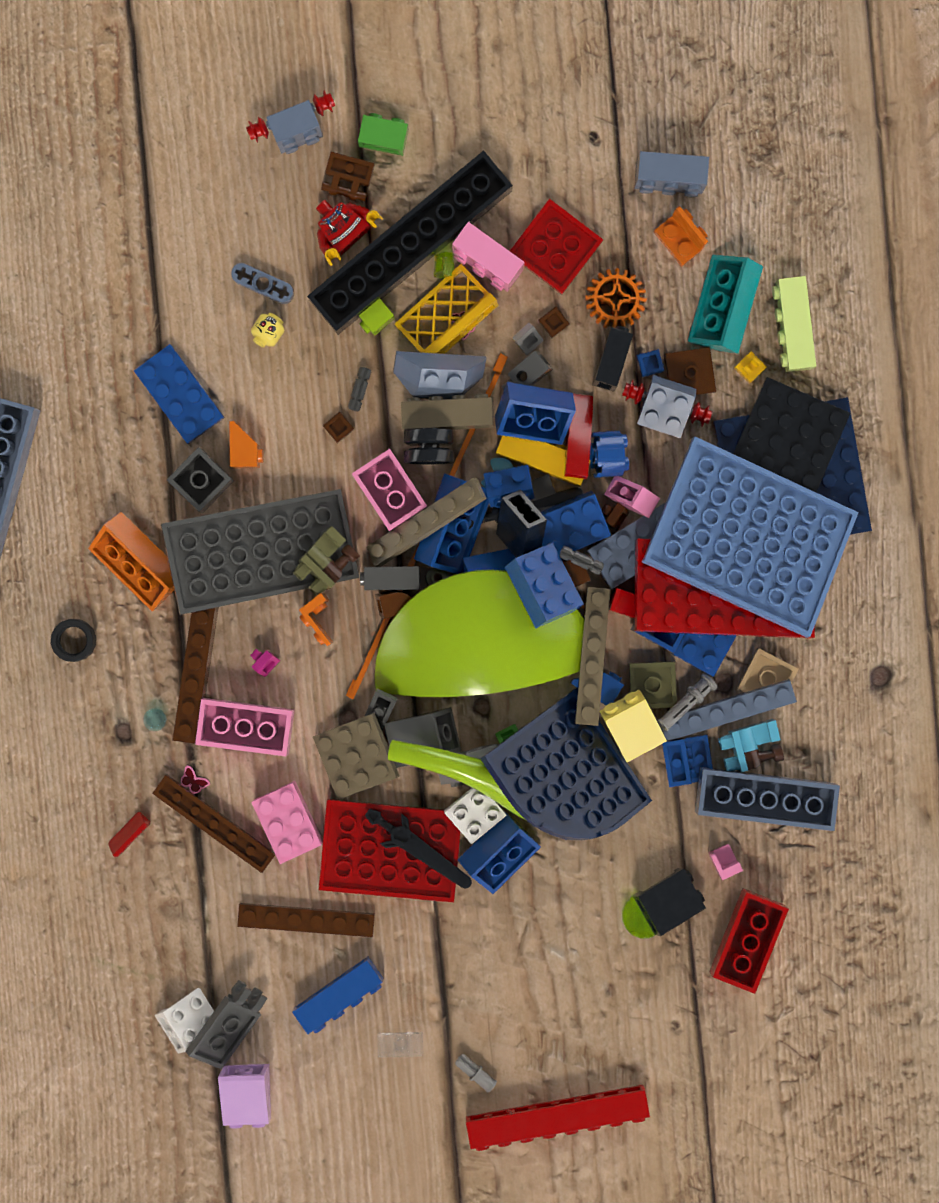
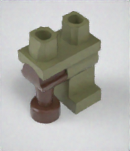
(320, 565)

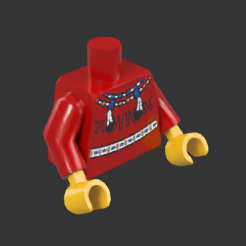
(342, 227)

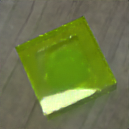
(443, 265)

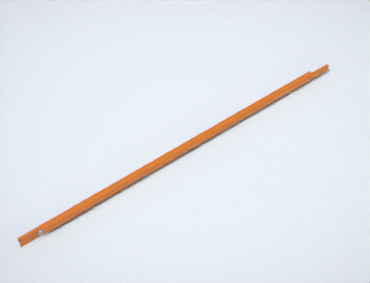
(356, 683)

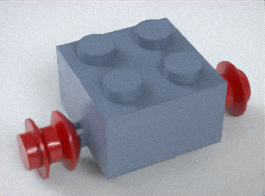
(294, 125)
(666, 405)

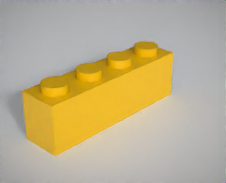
(538, 456)

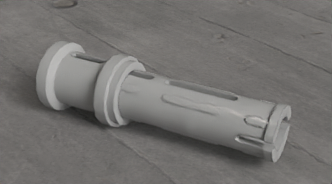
(694, 695)

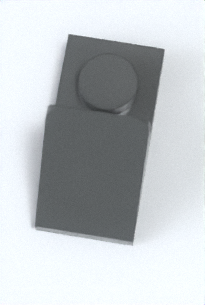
(382, 706)

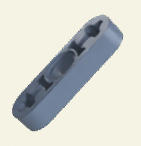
(259, 274)

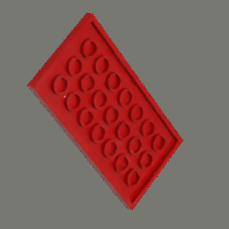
(678, 607)

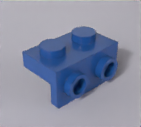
(506, 482)

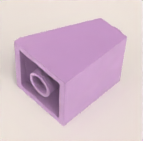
(245, 1095)

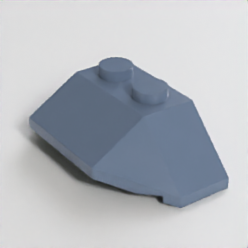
(438, 374)

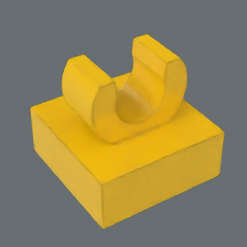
(750, 367)

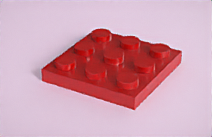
(556, 246)

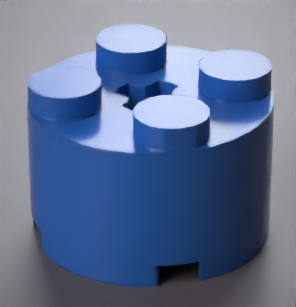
(608, 454)

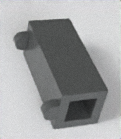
(390, 578)

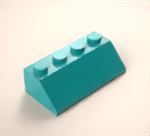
(725, 303)

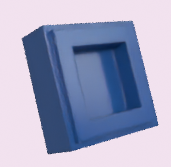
(650, 363)

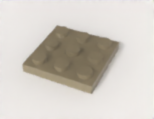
(355, 756)

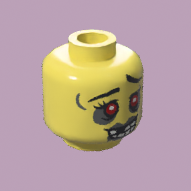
(267, 330)

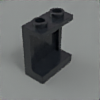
(670, 902)

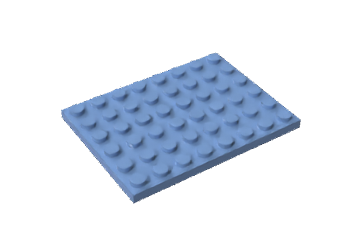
(750, 537)

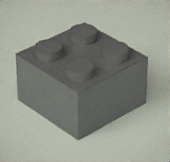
(200, 480)

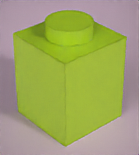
(376, 317)

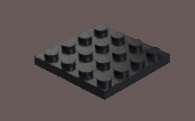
(791, 434)

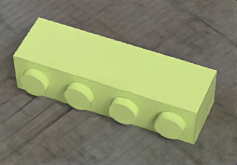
(795, 324)

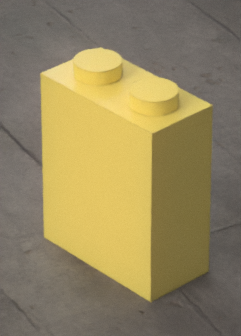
(632, 725)

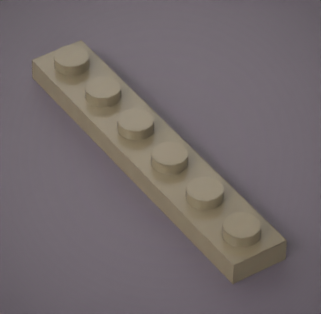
(426, 522)
(592, 656)

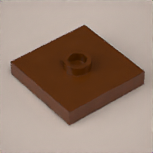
(692, 369)

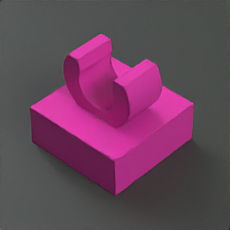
(264, 662)

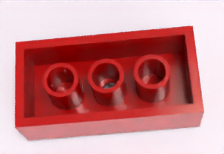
(743, 962)

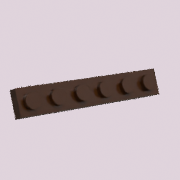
(214, 823)
(306, 920)

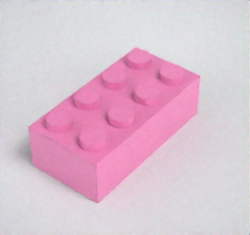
(244, 727)

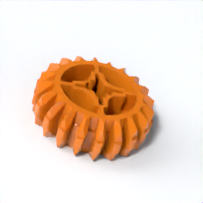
(625, 298)

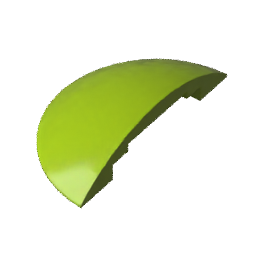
(473, 640)

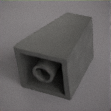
(429, 729)

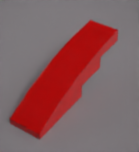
(579, 438)

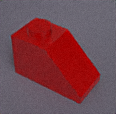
(622, 602)

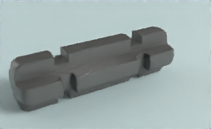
(359, 389)
(581, 560)

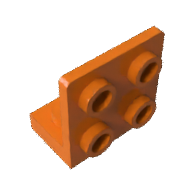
(682, 236)
(316, 605)

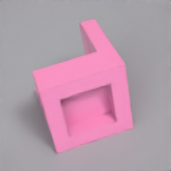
(725, 862)

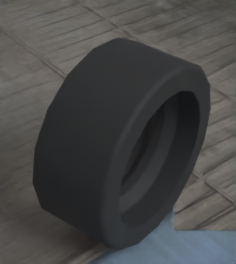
(60, 628)

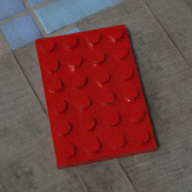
(360, 865)

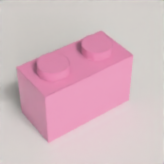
(632, 496)

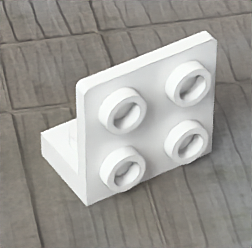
(474, 814)
(185, 1019)

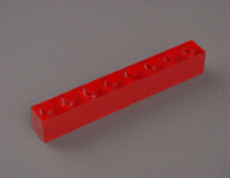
(557, 1117)

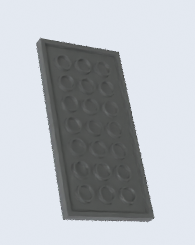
(250, 550)

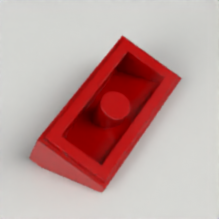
(128, 834)

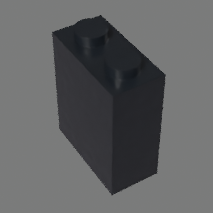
(613, 358)
(520, 524)

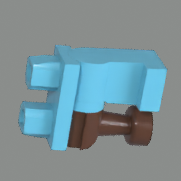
(745, 748)

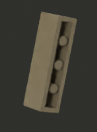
(448, 414)

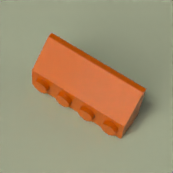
(134, 560)

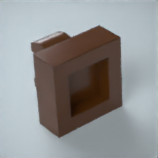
(615, 516)

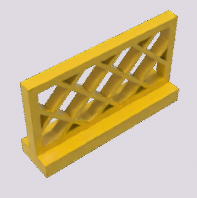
(461, 326)

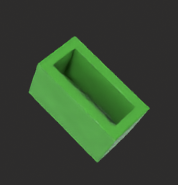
(383, 134)

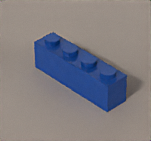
(338, 995)

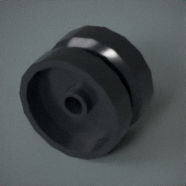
(428, 445)

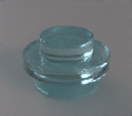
(154, 719)

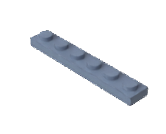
(732, 709)

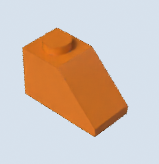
(243, 449)

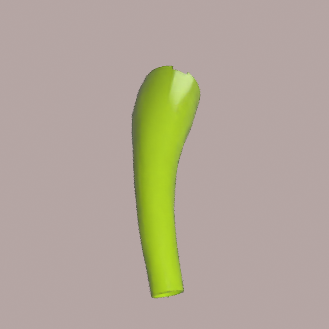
(453, 765)

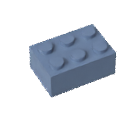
(671, 173)

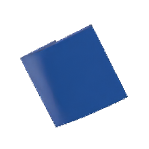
(685, 758)

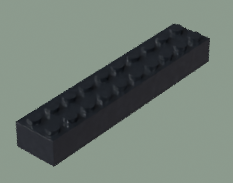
(410, 242)

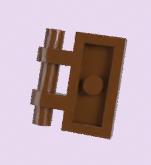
(348, 169)

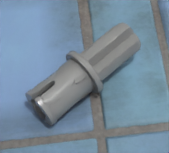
(475, 1073)

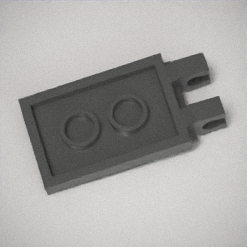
(227, 1026)

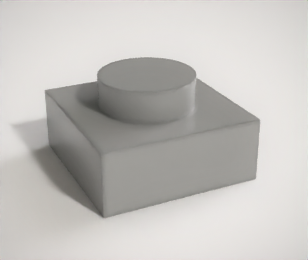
(527, 339)

